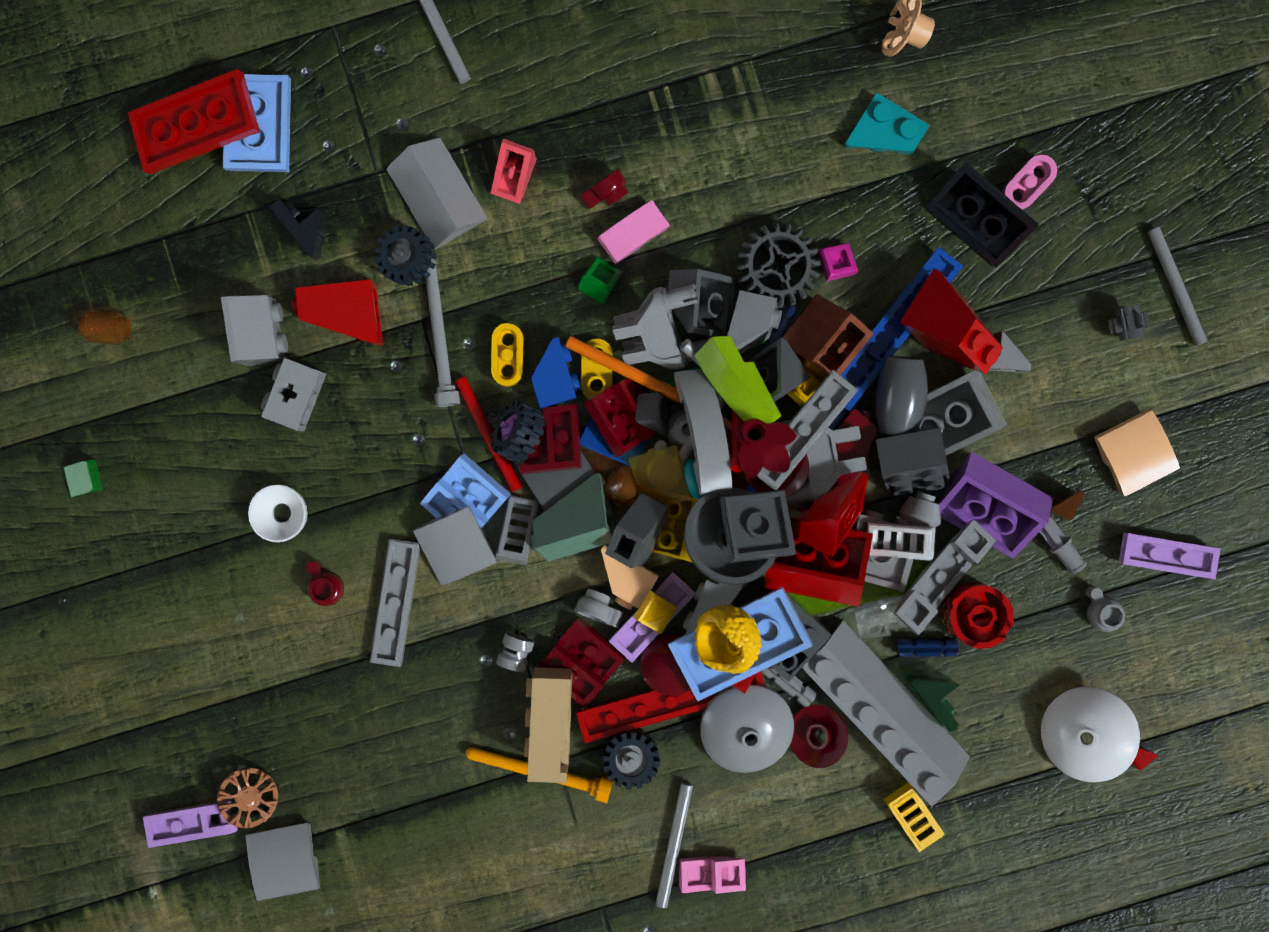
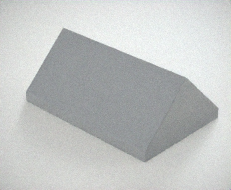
(436, 191)

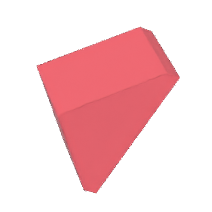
(513, 171)

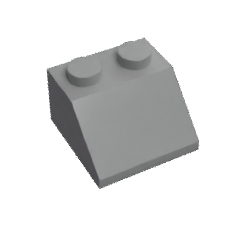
(254, 329)

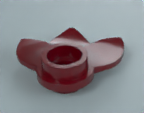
(766, 452)

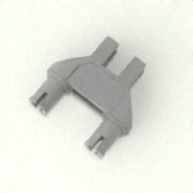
(657, 328)
(824, 464)

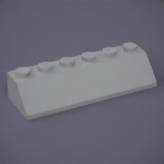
(887, 713)

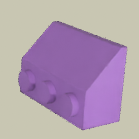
(997, 502)

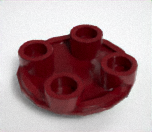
(661, 668)

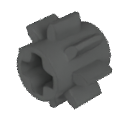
(1129, 323)

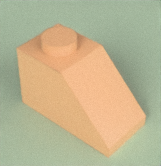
(628, 583)

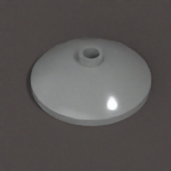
(734, 716)

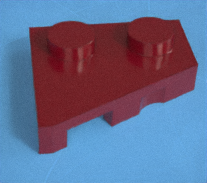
(560, 442)

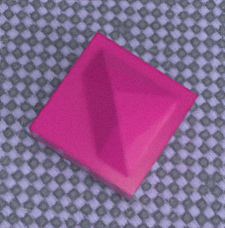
(837, 261)

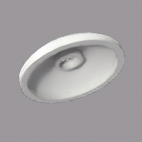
(1105, 718)

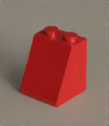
(950, 326)

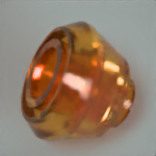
(622, 487)

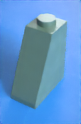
(575, 522)

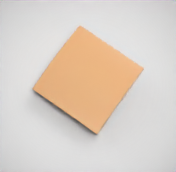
(1137, 452)

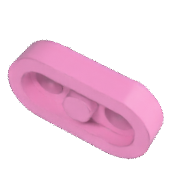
(1028, 184)

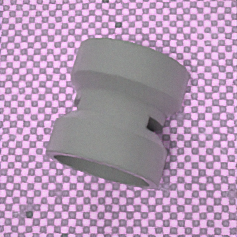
(515, 652)

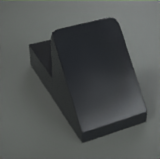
(308, 232)

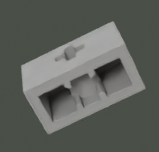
(286, 410)

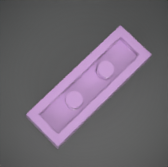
(1169, 556)
(635, 636)

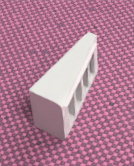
(928, 542)

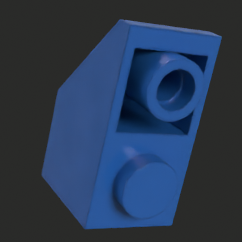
(552, 377)

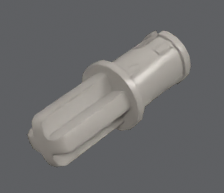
(1062, 547)

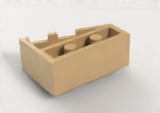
(549, 724)

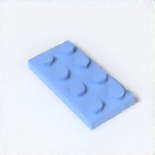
(780, 635)

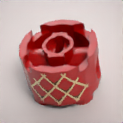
(977, 615)

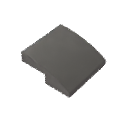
(554, 485)

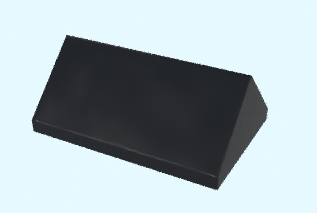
(981, 215)

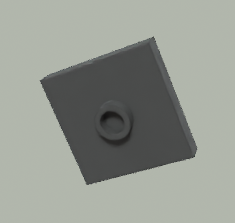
(757, 526)

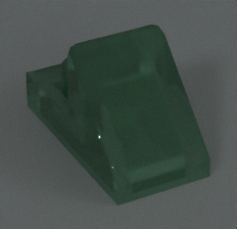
(931, 692)

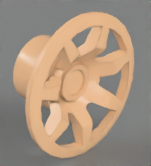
(911, 27)

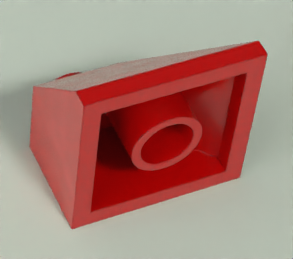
(833, 515)

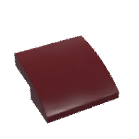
(615, 416)
(589, 657)

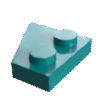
(887, 128)

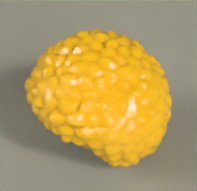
(727, 639)

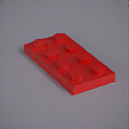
(193, 121)

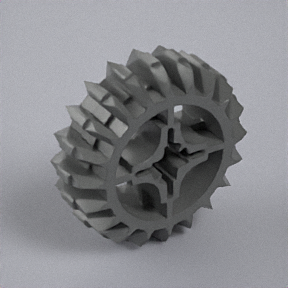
(772, 253)

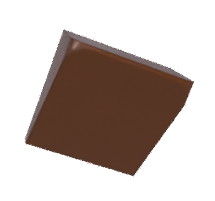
(1067, 505)

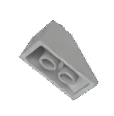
(962, 411)

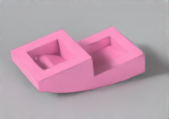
(633, 232)
(711, 873)

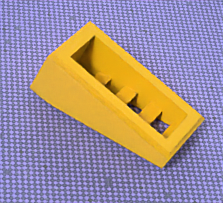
(901, 796)

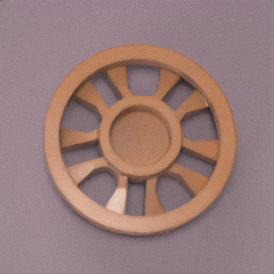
(247, 797)

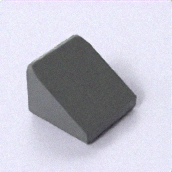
(653, 412)

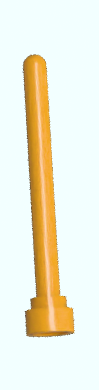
(598, 787)

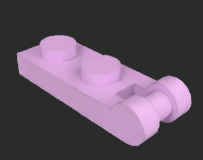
(186, 824)

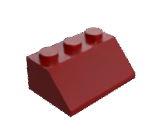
(820, 575)

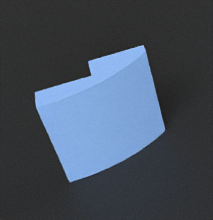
(463, 486)

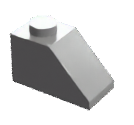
(753, 320)

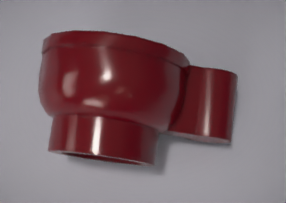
(608, 189)
(325, 587)

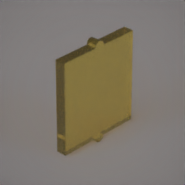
(661, 475)

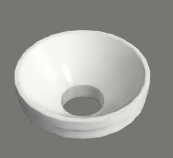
(262, 513)

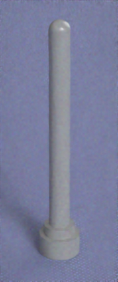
(446, 392)

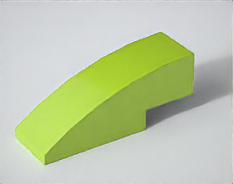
(736, 380)

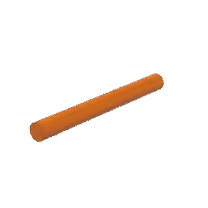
(622, 368)

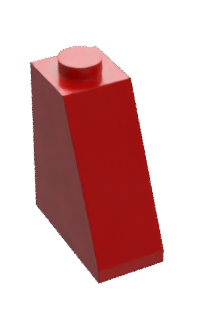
(342, 308)

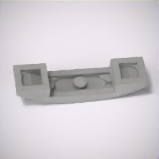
(706, 431)
(941, 576)

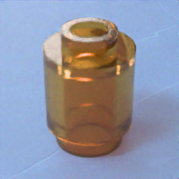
(105, 328)

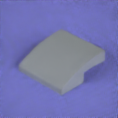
(455, 545)
(282, 862)

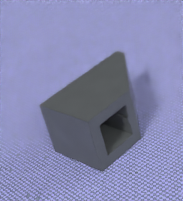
(638, 531)

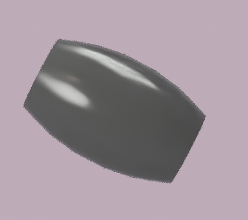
(901, 395)

